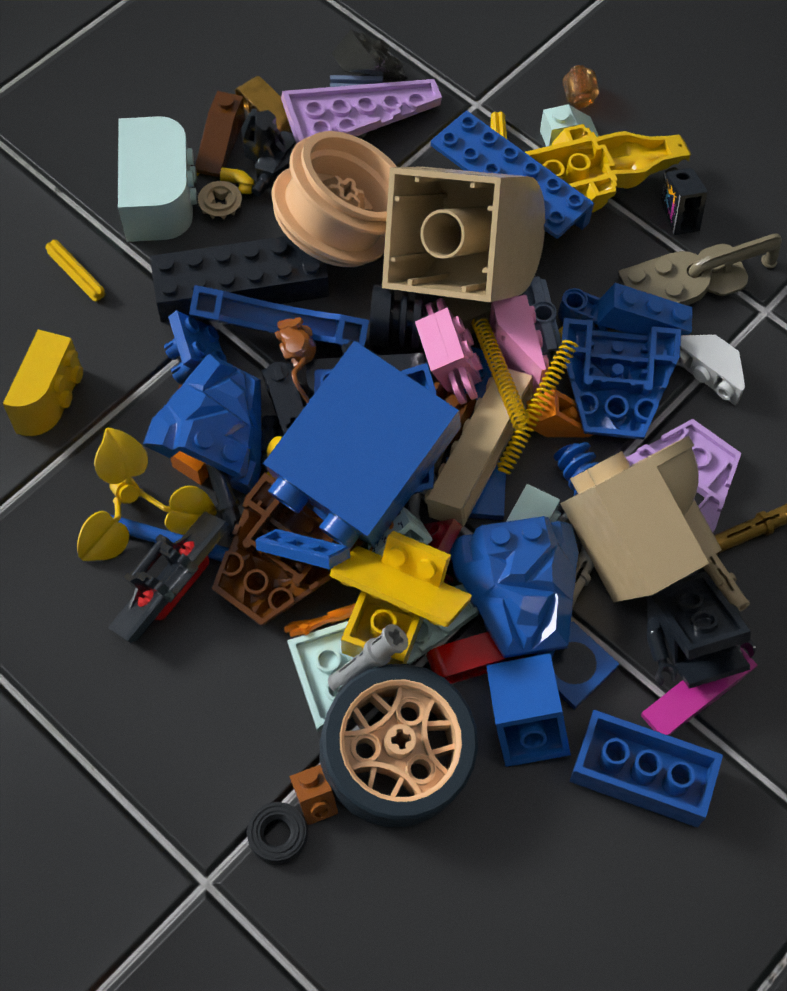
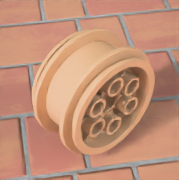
(335, 198)

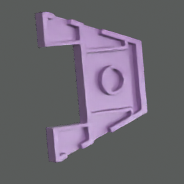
(715, 462)

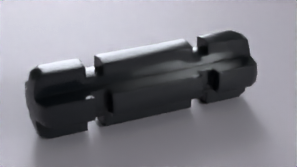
(269, 431)

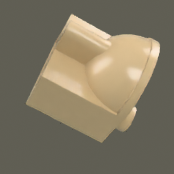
(642, 520)

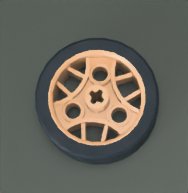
(411, 688)

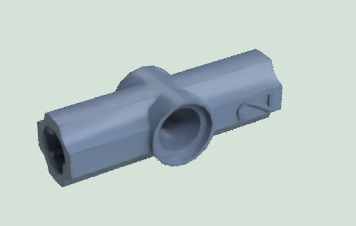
(539, 297)

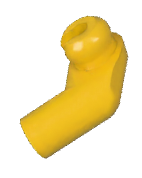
(238, 176)

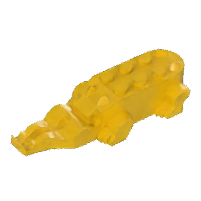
(608, 161)

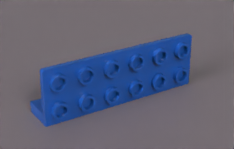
(481, 149)

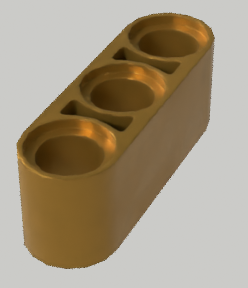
(261, 96)

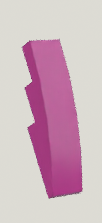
(683, 704)

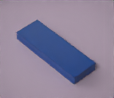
(303, 548)

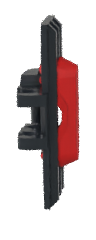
(159, 595)

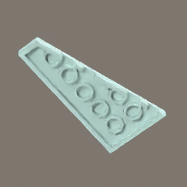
(320, 655)

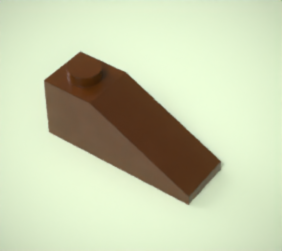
(220, 133)

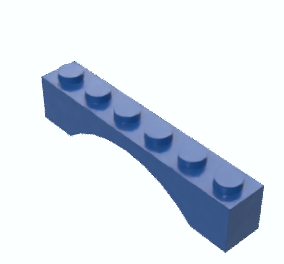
(263, 316)

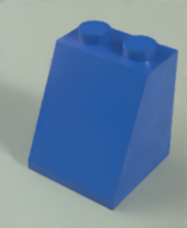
(527, 710)

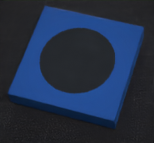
(580, 667)

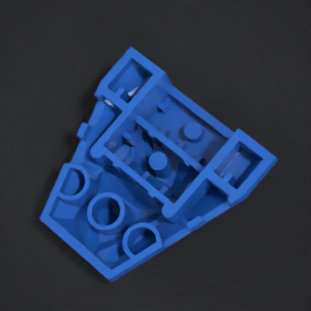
(619, 376)
(214, 421)
(520, 582)

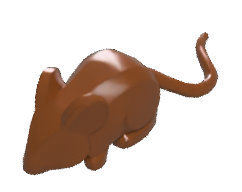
(296, 346)

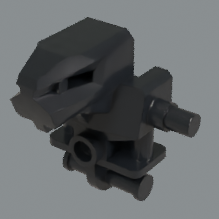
(266, 147)

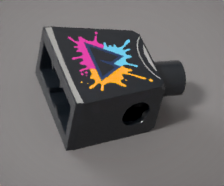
(683, 200)

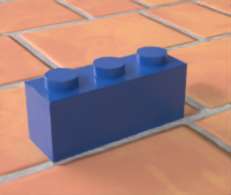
(638, 311)

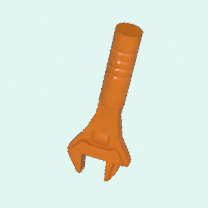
(306, 626)

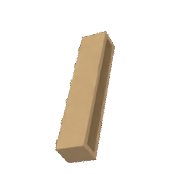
(476, 452)

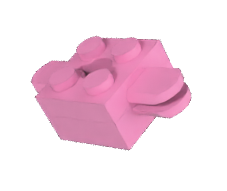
(449, 351)

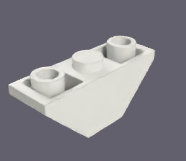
(713, 363)

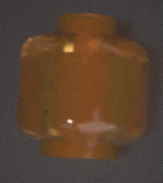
(580, 86)

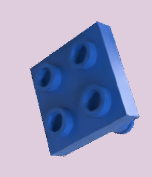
(192, 343)

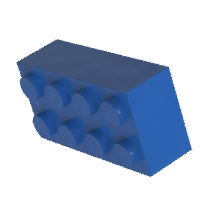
(646, 768)

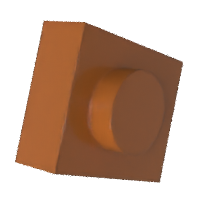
(314, 794)

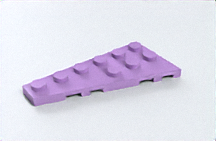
(357, 107)

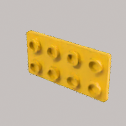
(405, 576)

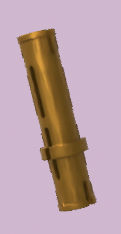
(763, 523)

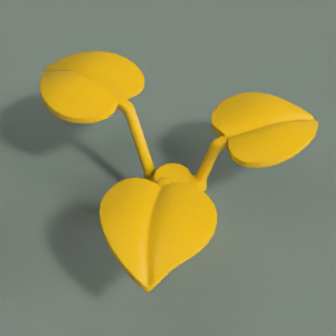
(116, 463)

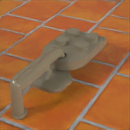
(713, 270)

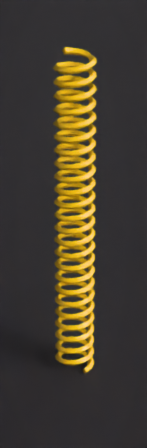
(507, 387)
(542, 388)

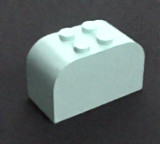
(154, 179)

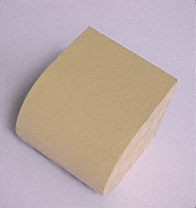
(462, 233)

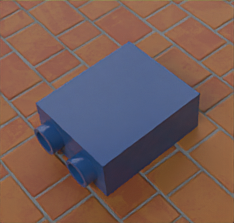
(361, 447)

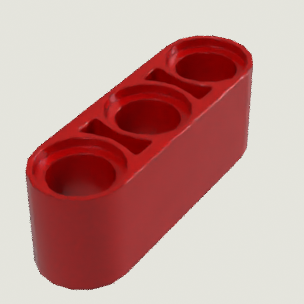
(465, 658)

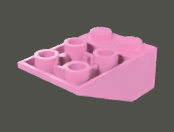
(517, 338)

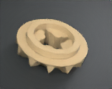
(221, 190)

